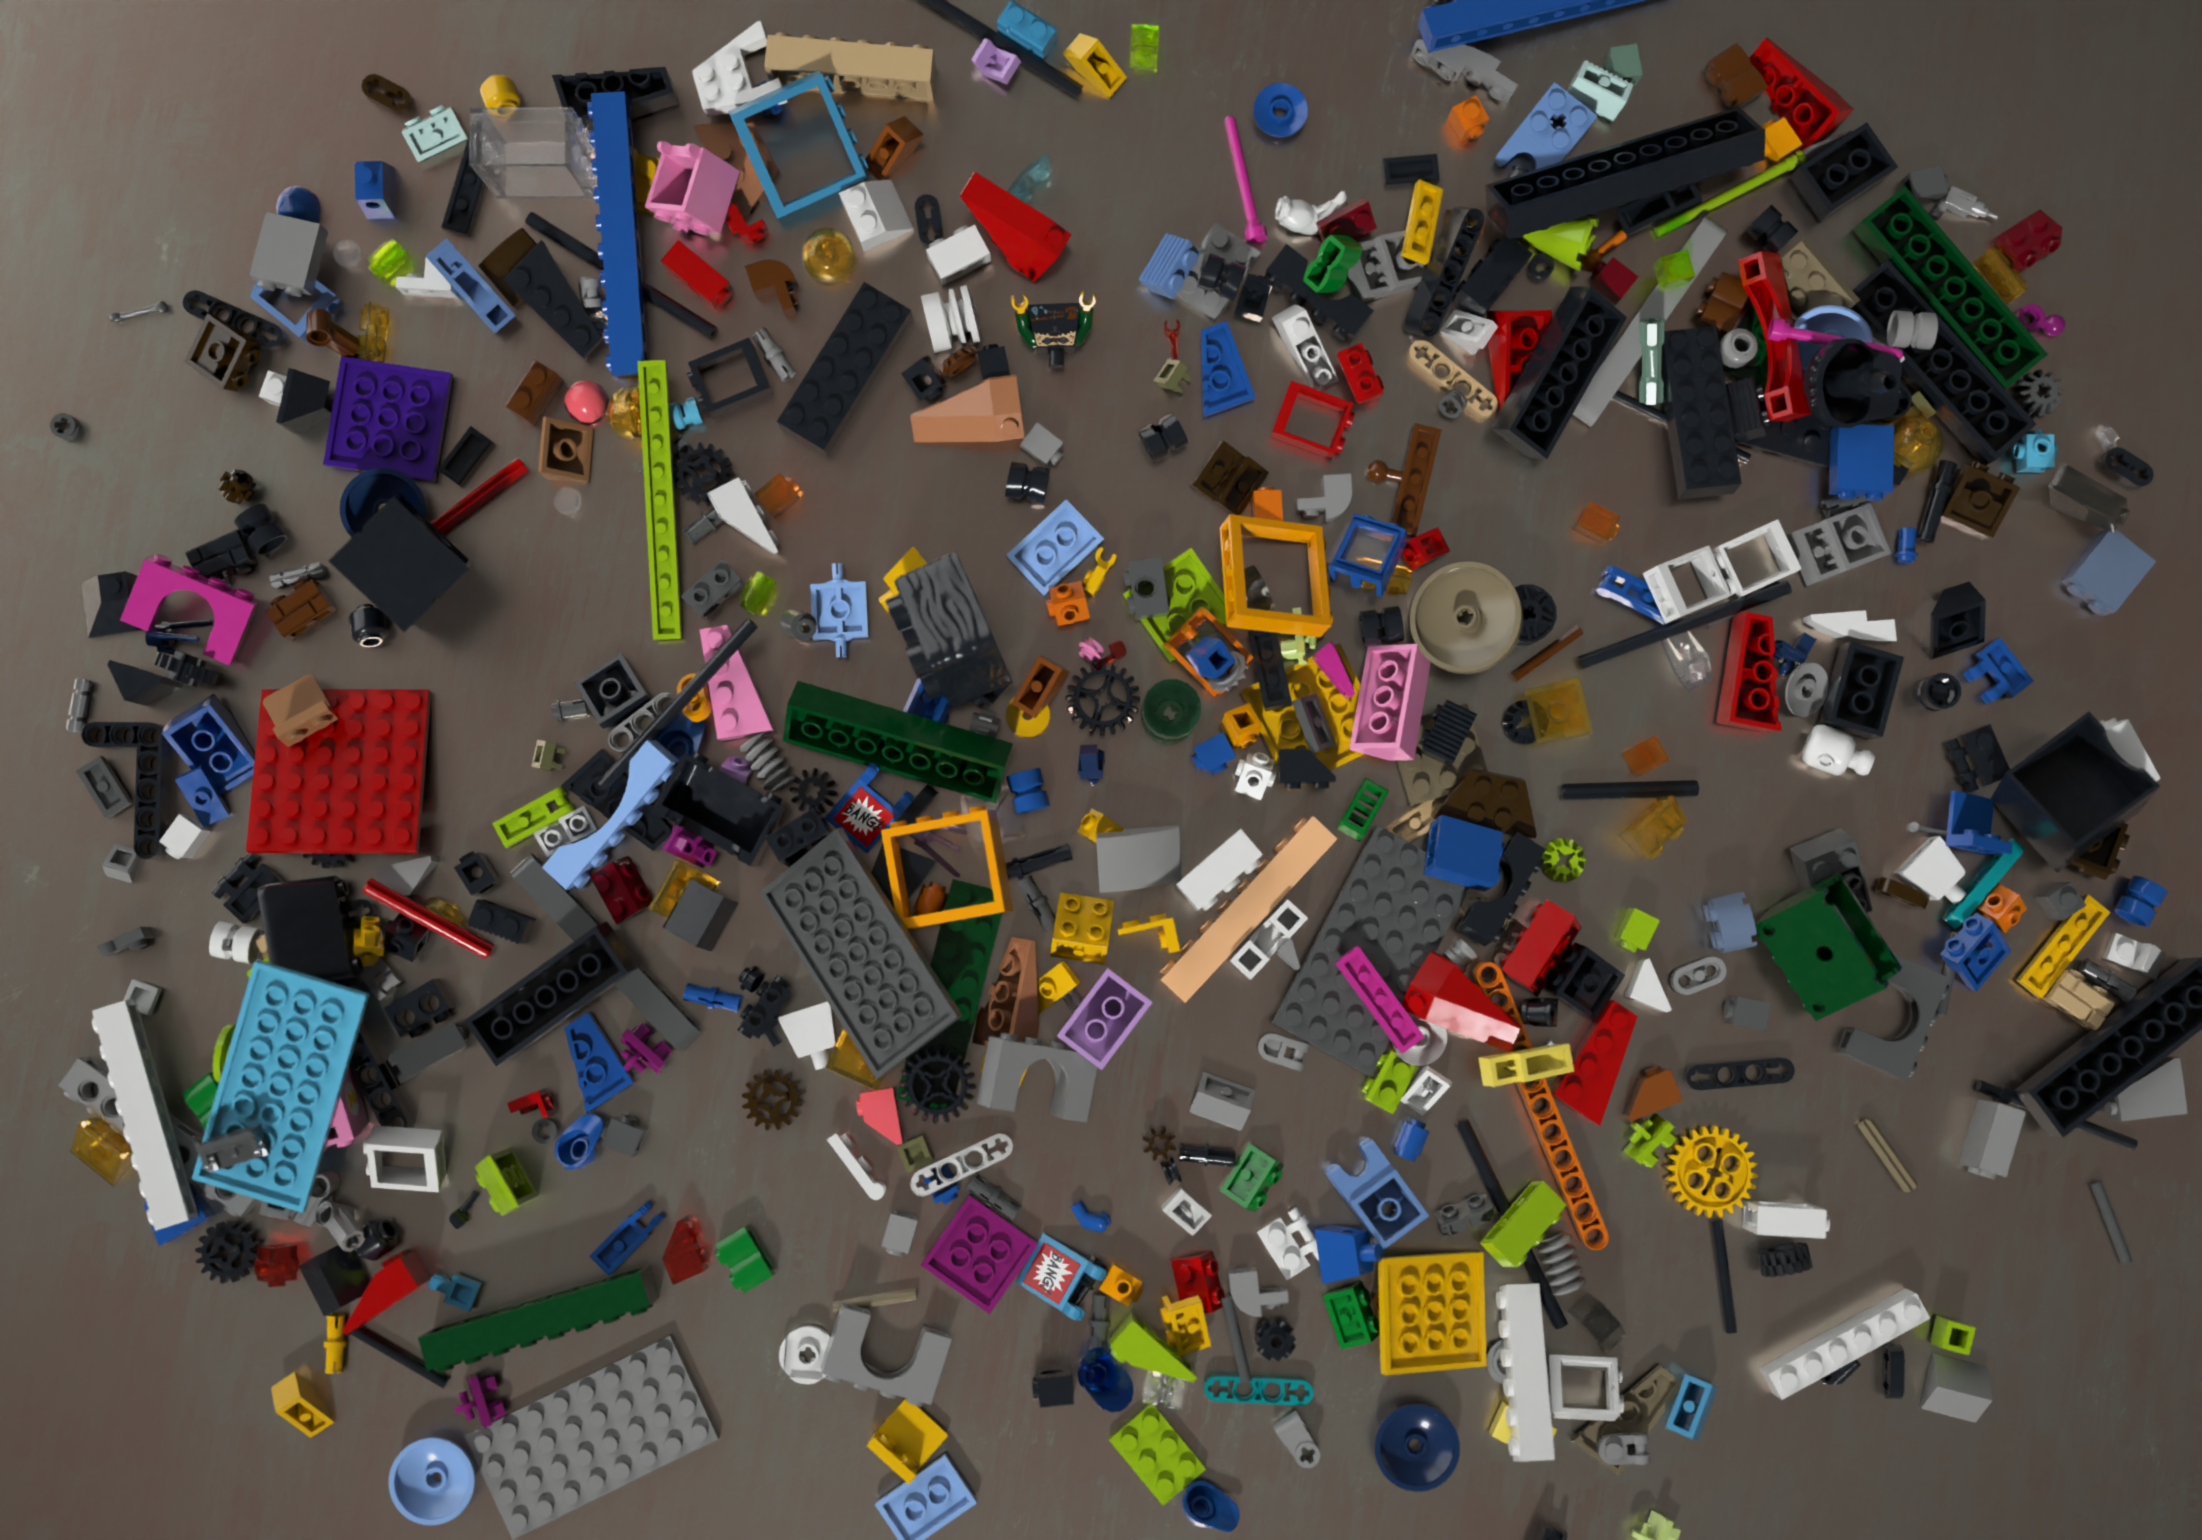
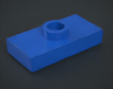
(202, 796)

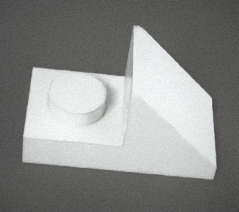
(431, 285)
(1468, 330)
(2133, 955)

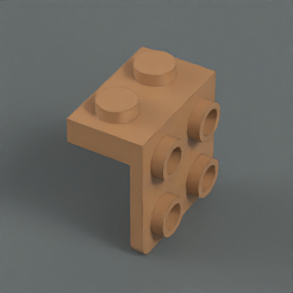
(299, 710)

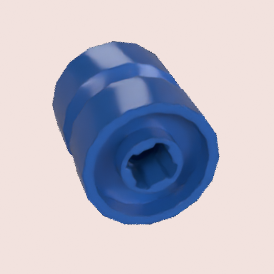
(1028, 791)
(2141, 900)

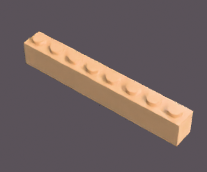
(1248, 909)

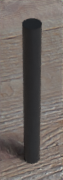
(1724, 1276)
(400, 1356)

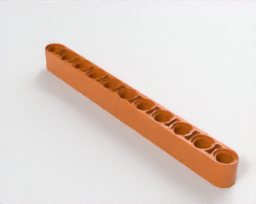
(1548, 1116)

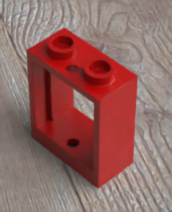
(1318, 397)

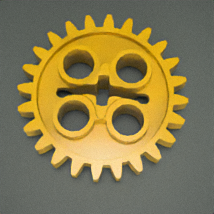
(1687, 1162)

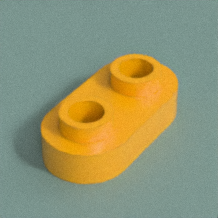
(700, 705)

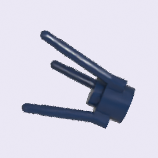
(164, 636)

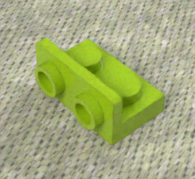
(1389, 1081)

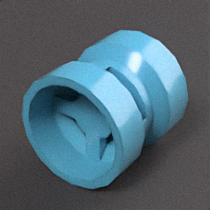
(691, 410)

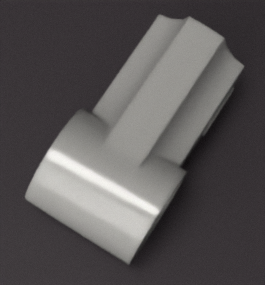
(317, 1196)
(340, 1223)

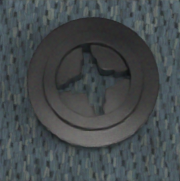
(1512, 719)

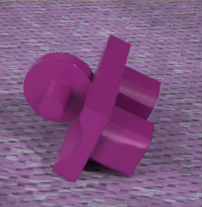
(689, 847)
(635, 1042)
(486, 1412)

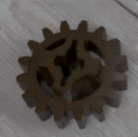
(774, 1112)

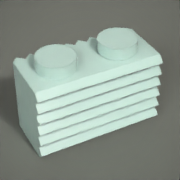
(1599, 90)

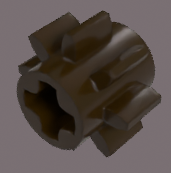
(237, 486)
(1155, 1150)

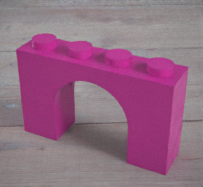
(231, 607)

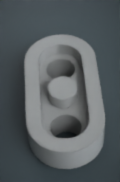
(1697, 975)

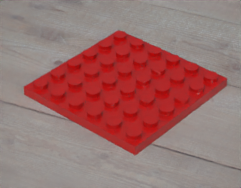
(346, 784)

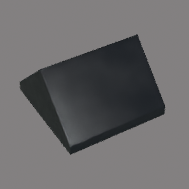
(140, 685)
(700, 915)
(335, 1278)

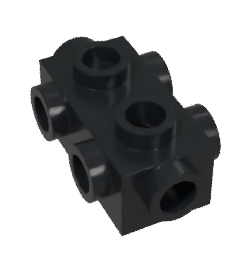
(762, 1016)

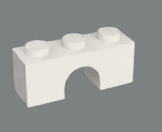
(1267, 939)

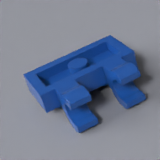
(2003, 668)

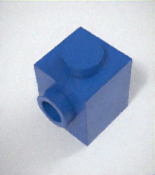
(1210, 657)
(1213, 754)

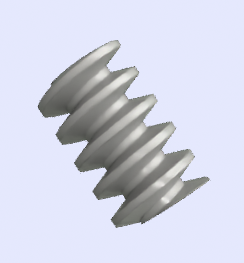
(767, 762)
(1562, 1263)

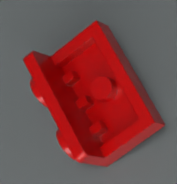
(1358, 370)
(1199, 1277)

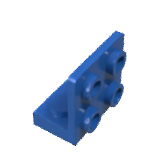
(1971, 825)

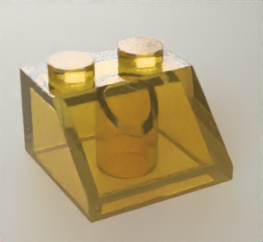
(1559, 711)
(1654, 827)

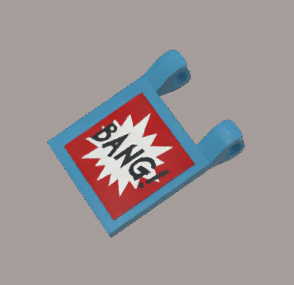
(1055, 1273)

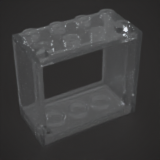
(532, 152)

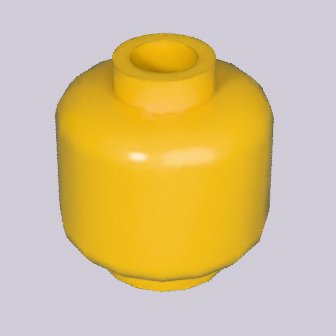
(500, 92)

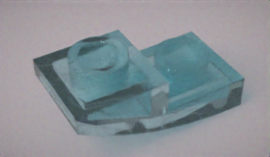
(1035, 172)

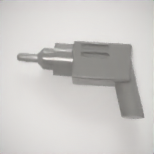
(1962, 204)

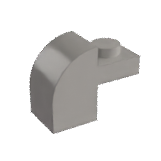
(1335, 498)
(1248, 1297)

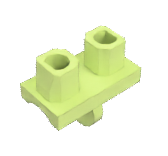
(1297, 648)
(1657, 1528)

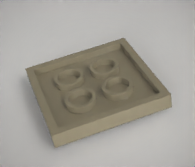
(1429, 779)

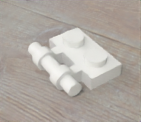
(1283, 1247)

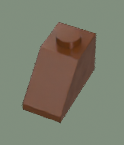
(893, 147)
(1040, 686)
(1652, 1093)

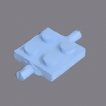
(840, 610)

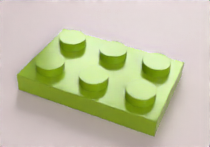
(1157, 1453)

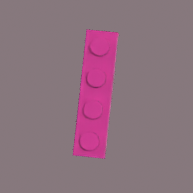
(1379, 999)

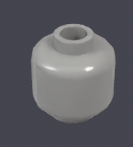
(1738, 348)

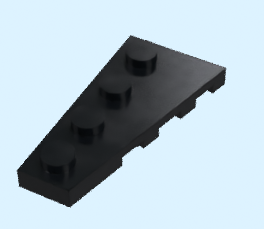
(548, 293)
(649, 829)

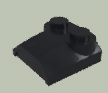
(613, 692)

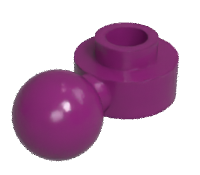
(2052, 325)

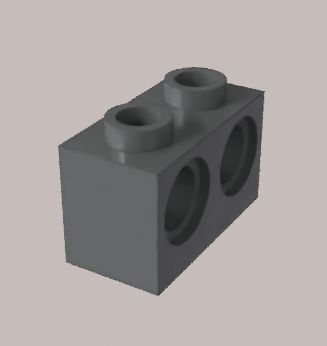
(713, 589)

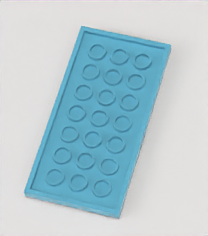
(288, 1076)

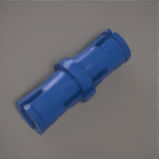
(712, 997)

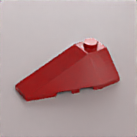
(1020, 231)
(1451, 1000)

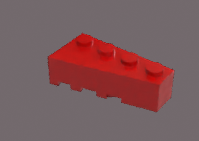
(1596, 1063)

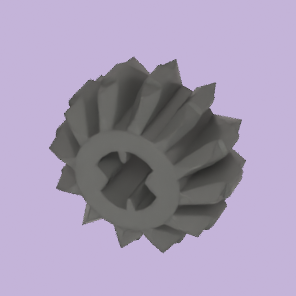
(2049, 393)

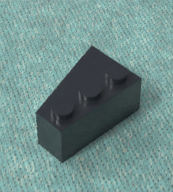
(1491, 276)

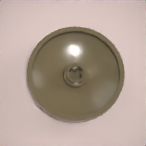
(1466, 617)

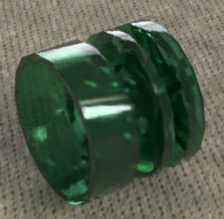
(1180, 699)

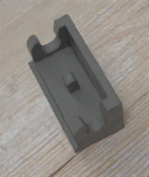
(233, 1148)

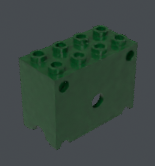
(1827, 947)

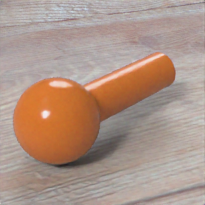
(1594, 257)

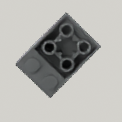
(1828, 856)

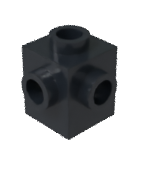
(405, 937)
(1267, 1331)

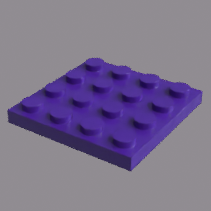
(388, 418)

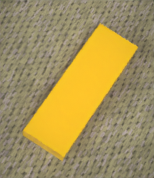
(1422, 222)

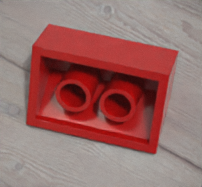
(1540, 946)

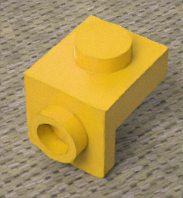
(1096, 822)

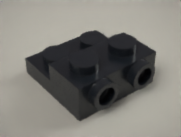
(1584, 981)

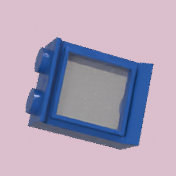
(1369, 552)

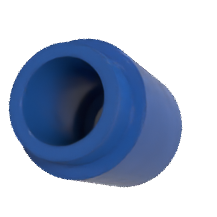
(1411, 1139)

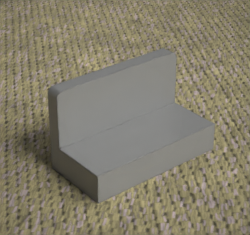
(1222, 1101)

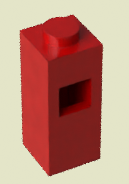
(697, 274)

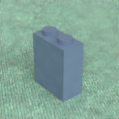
(2108, 572)

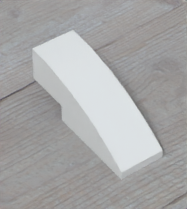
(1853, 627)

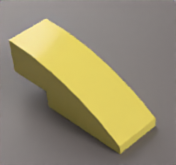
(1526, 1065)

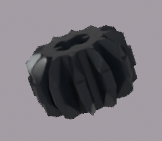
(804, 788)

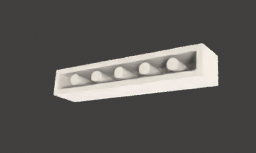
(1844, 1343)
(1525, 1372)

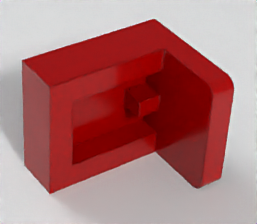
(748, 233)

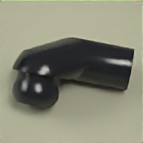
(1841, 1374)

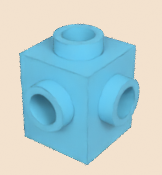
(2035, 452)

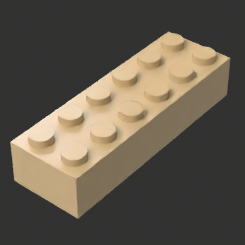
(854, 66)

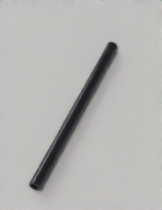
(1003, 43)
(592, 257)
(1684, 624)
(680, 701)
(1502, 1205)

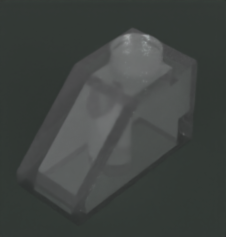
(1688, 660)

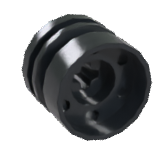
(1541, 614)

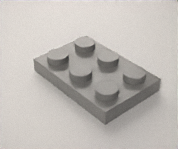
(1226, 245)

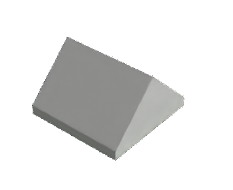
(1956, 1388)

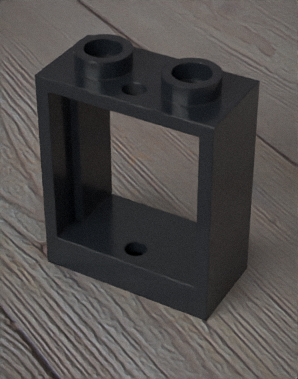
(740, 399)
(791, 839)

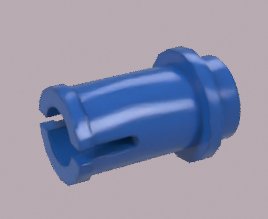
(1907, 545)

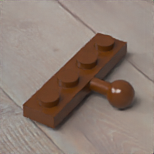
(1413, 478)

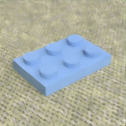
(1055, 547)
(928, 1502)

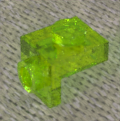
(1144, 46)

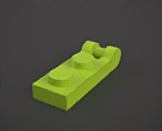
(532, 817)

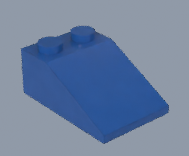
(211, 738)

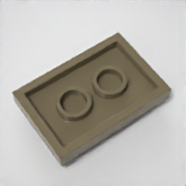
(1813, 281)

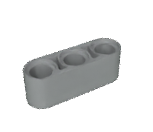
(631, 724)

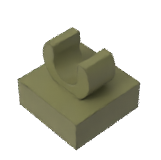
(1171, 374)
(1919, 407)
(544, 755)
(914, 1153)

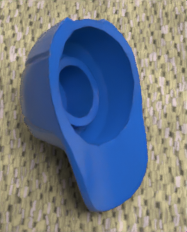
(298, 204)
(682, 736)
(578, 1143)
(1209, 1507)

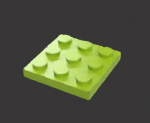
(1187, 590)

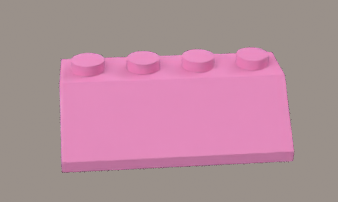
(1390, 702)

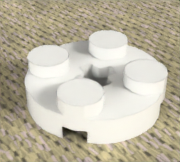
(797, 1341)

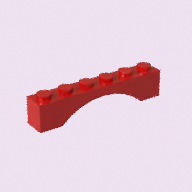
(1766, 287)

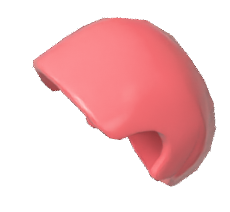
(585, 401)

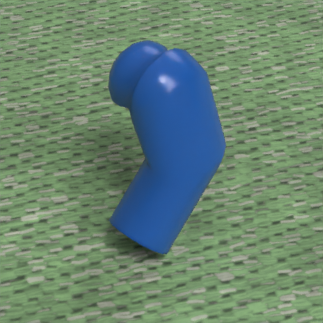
(1090, 1221)

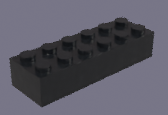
(845, 369)
(1559, 372)
(1698, 414)
(551, 993)

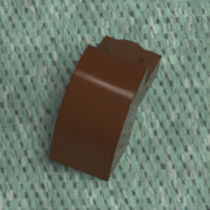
(771, 277)

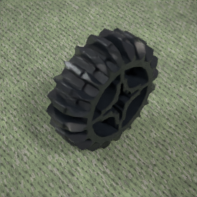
(1090, 694)
(953, 1064)

